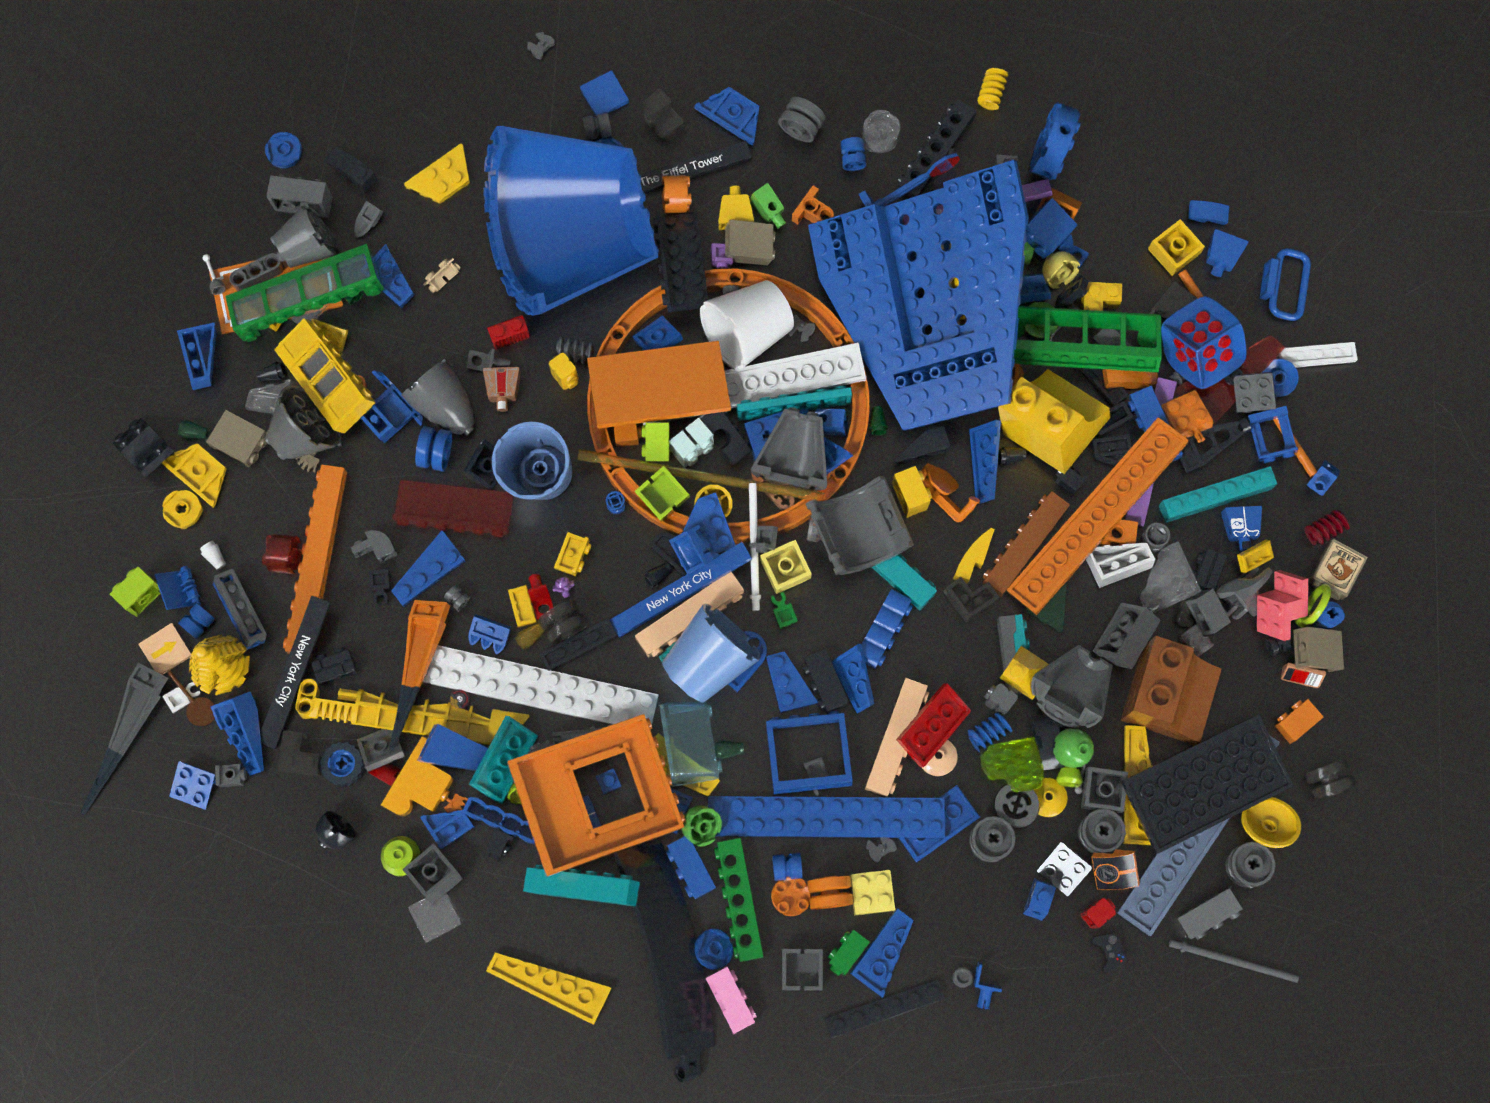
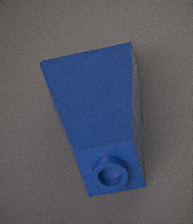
(451, 750)

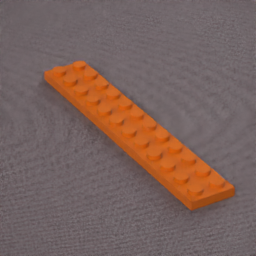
(1097, 516)

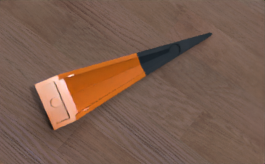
(424, 632)

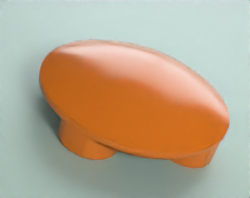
(790, 896)

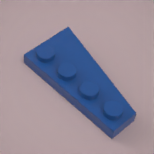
(879, 959)

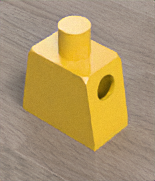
(735, 207)

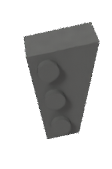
(1211, 913)

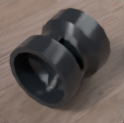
(1276, 645)

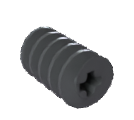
(573, 350)

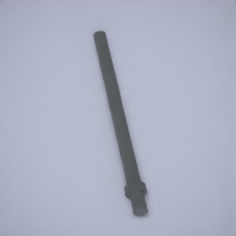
(1184, 946)

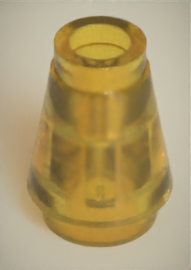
(528, 636)

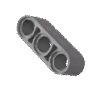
(247, 271)

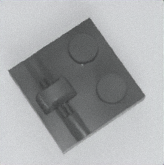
(376, 749)

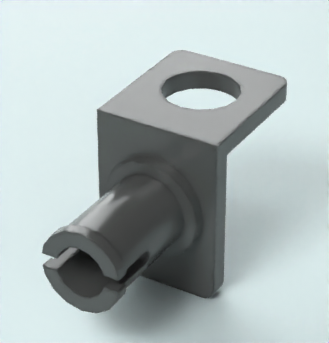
(488, 360)

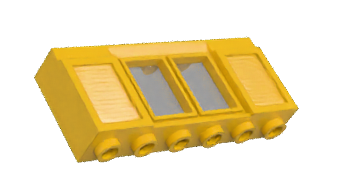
(325, 375)

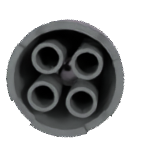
(442, 399)

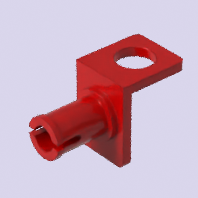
(539, 594)

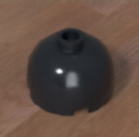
(333, 832)

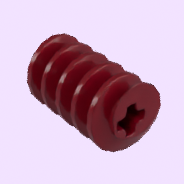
(1325, 526)

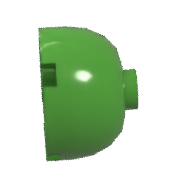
(1073, 748)
(701, 825)

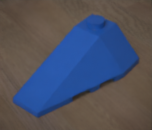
(241, 722)

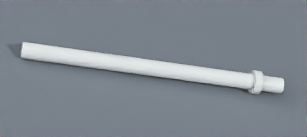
(753, 534)

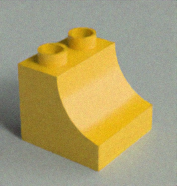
(1052, 419)

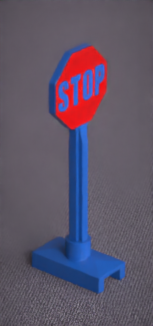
(936, 169)

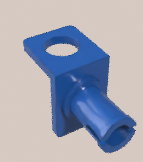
(1068, 246)
(1323, 478)
(986, 989)

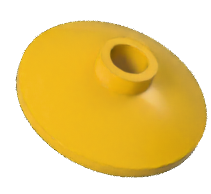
(1052, 807)

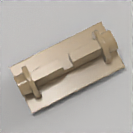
(446, 269)

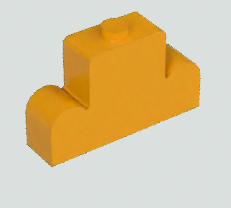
(418, 783)

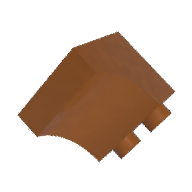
(1171, 691)

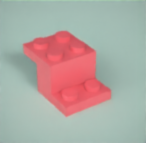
(1282, 605)

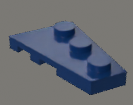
(392, 278)
(854, 677)
(788, 684)

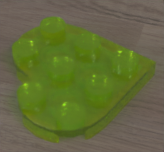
(1016, 763)

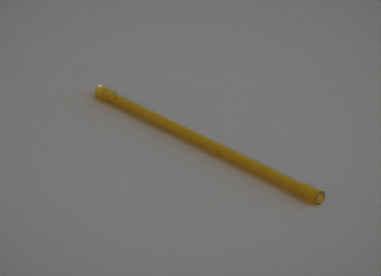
(594, 457)

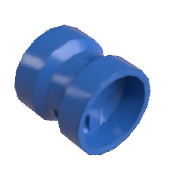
(615, 506)

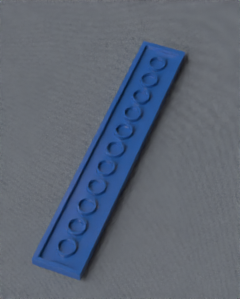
(830, 817)

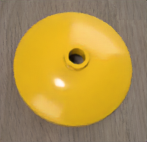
(1272, 823)

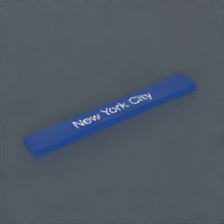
(680, 590)

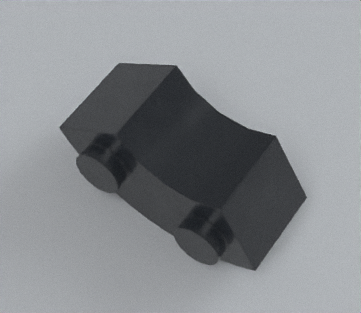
(1045, 732)

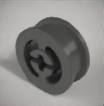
(1032, 809)

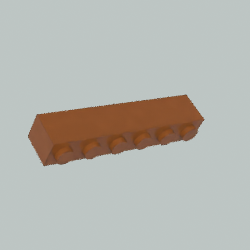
(1027, 542)

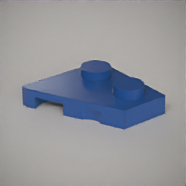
(447, 826)

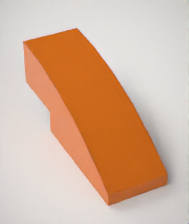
(1129, 379)

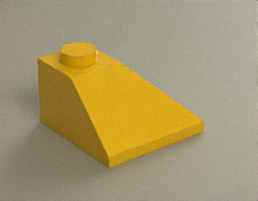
(1021, 671)

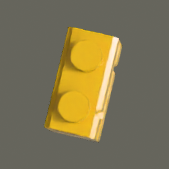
(564, 371)

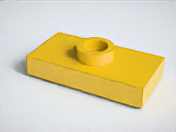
(1255, 556)
(522, 606)

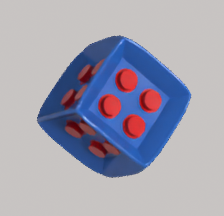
(1204, 342)

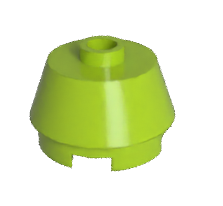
(398, 854)

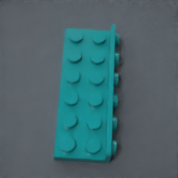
(803, 400)

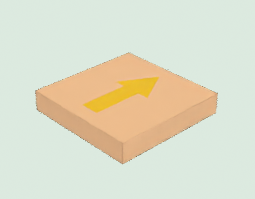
(165, 649)

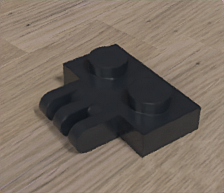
(1075, 289)

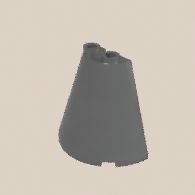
(794, 452)
(1073, 688)

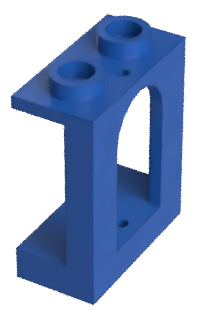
(1282, 415)

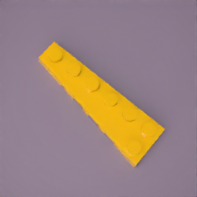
(1135, 760)
(560, 989)

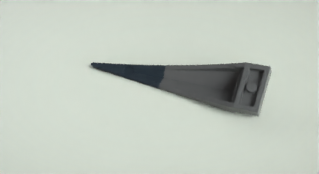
(138, 702)

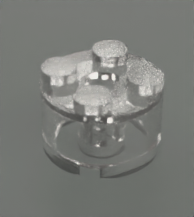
(880, 141)

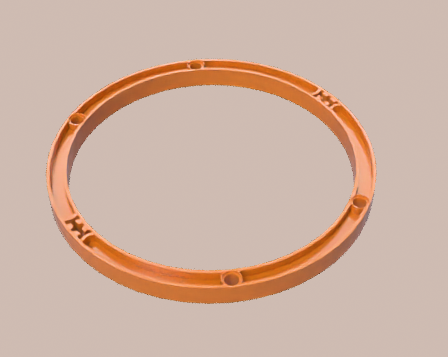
(801, 302)

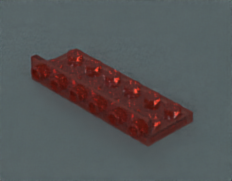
(453, 508)

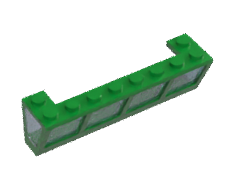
(302, 291)

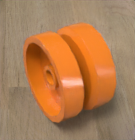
(830, 892)

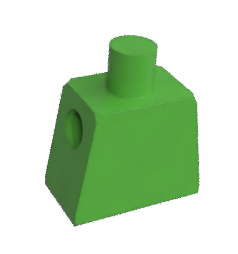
(766, 199)

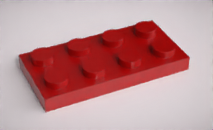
(933, 725)

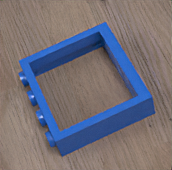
(810, 783)

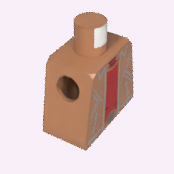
(502, 385)

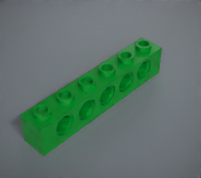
(734, 848)

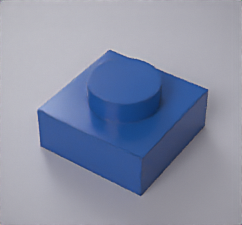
(608, 781)

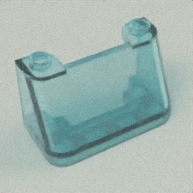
(689, 742)

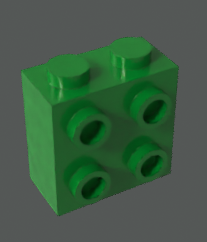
(843, 958)

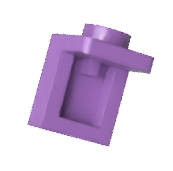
(718, 257)

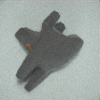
(1243, 592)

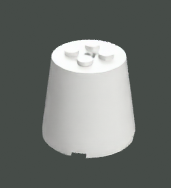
(747, 322)

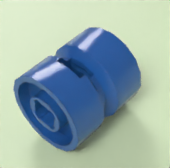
(853, 154)
(196, 621)
(787, 866)

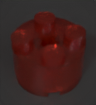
(282, 553)

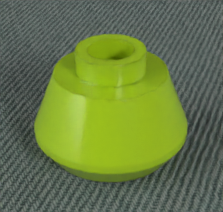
(1069, 777)

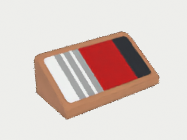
(1307, 676)

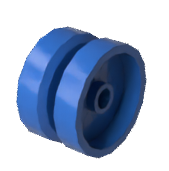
(433, 448)

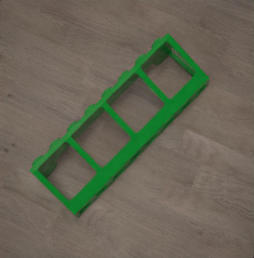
(1085, 354)

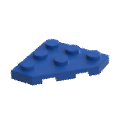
(712, 522)

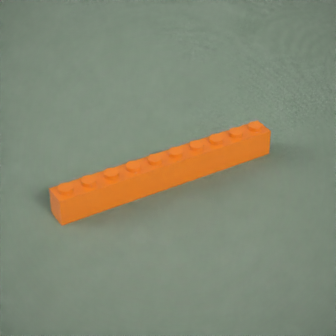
(318, 545)

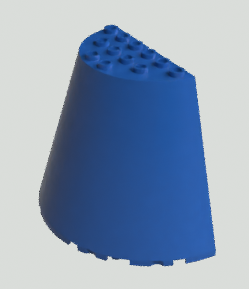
(563, 215)

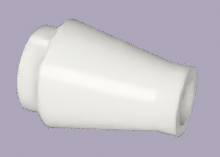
(213, 555)

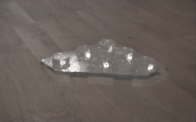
(1169, 580)

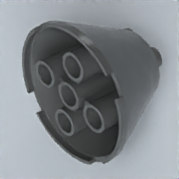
(297, 427)

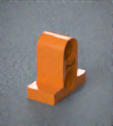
(812, 215)

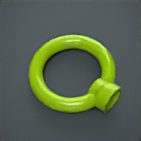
(1311, 618)

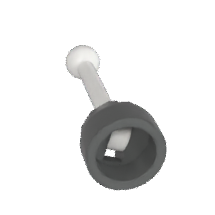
(216, 286)

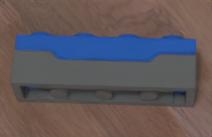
(239, 609)

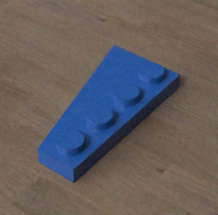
(984, 452)
(433, 564)

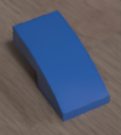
(1208, 211)

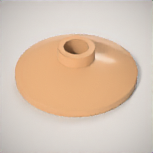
(946, 764)

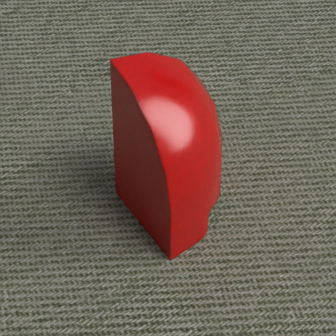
(387, 773)

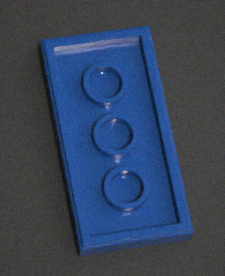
(958, 815)

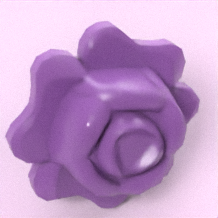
(563, 586)

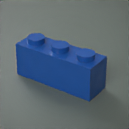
(690, 868)

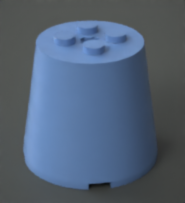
(521, 456)
(709, 654)

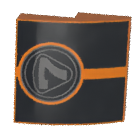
(1115, 870)

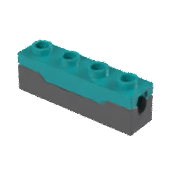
(1011, 637)

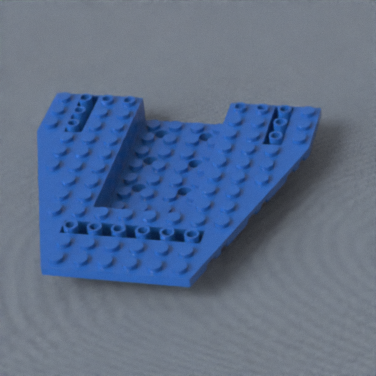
(875, 288)

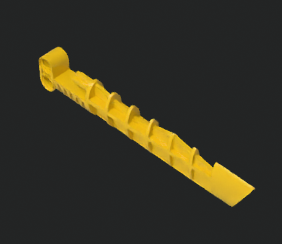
(381, 713)

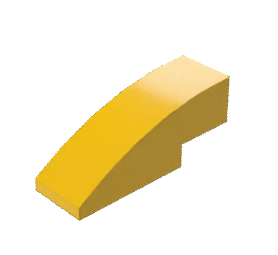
(974, 556)

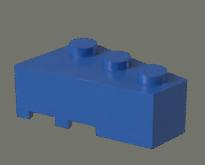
(198, 352)

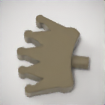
(310, 461)

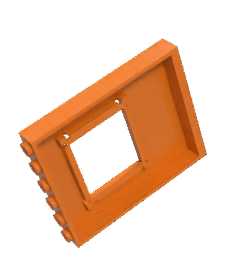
(557, 807)

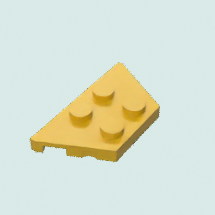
(442, 177)
(198, 472)

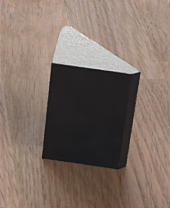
(480, 466)

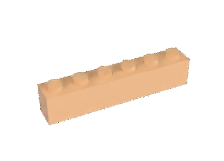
(671, 626)
(891, 752)

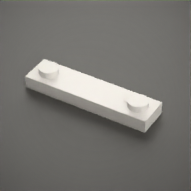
(1320, 354)

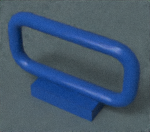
(1271, 282)

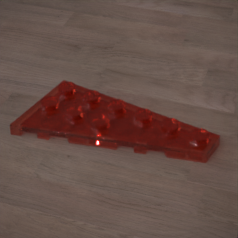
(1221, 396)

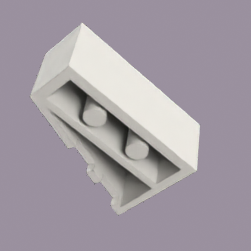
(1119, 562)

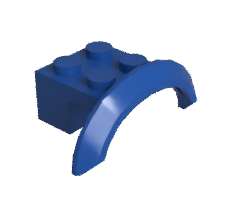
(389, 411)

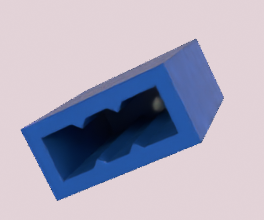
(1048, 228)

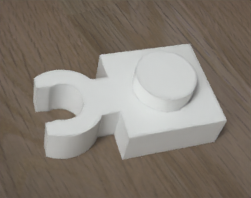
(177, 699)

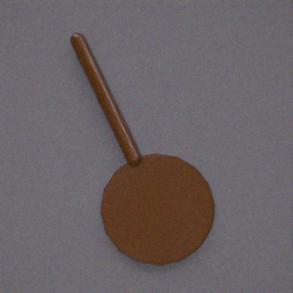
(198, 709)

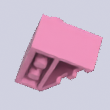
(731, 999)

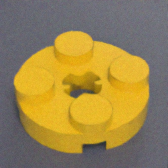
(182, 498)

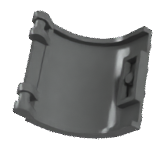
(861, 527)

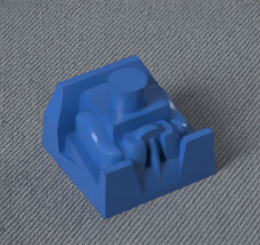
(693, 549)

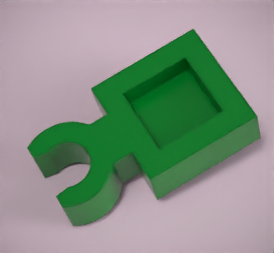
(783, 613)

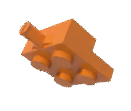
(1188, 415)

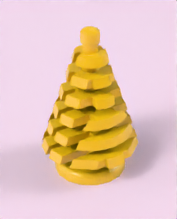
(219, 664)

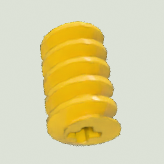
(992, 87)

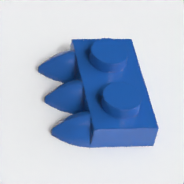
(489, 632)

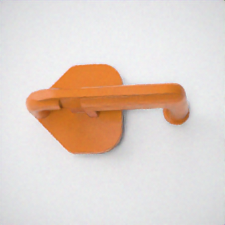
(942, 484)

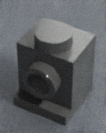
(237, 779)

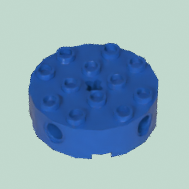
(1055, 141)

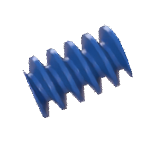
(1330, 617)
(988, 731)

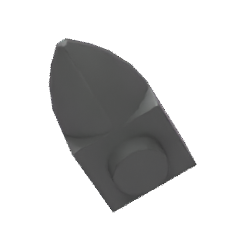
(367, 218)

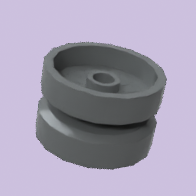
(801, 119)
(1111, 825)
(1000, 831)
(1262, 865)

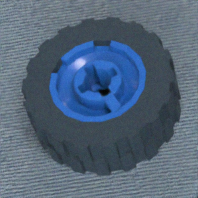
(349, 773)

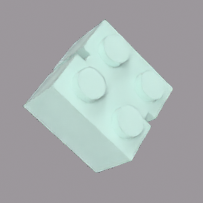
(688, 448)

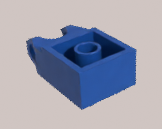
(762, 427)

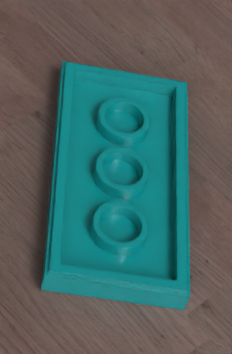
(493, 773)

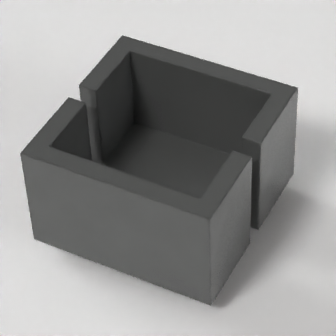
(802, 969)

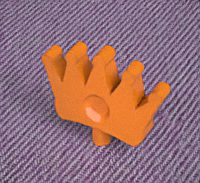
(455, 804)

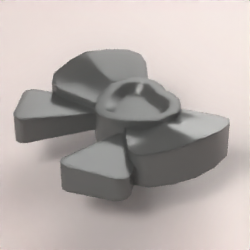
(545, 42)
(806, 328)
(883, 849)

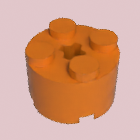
(675, 194)

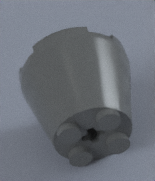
(304, 238)

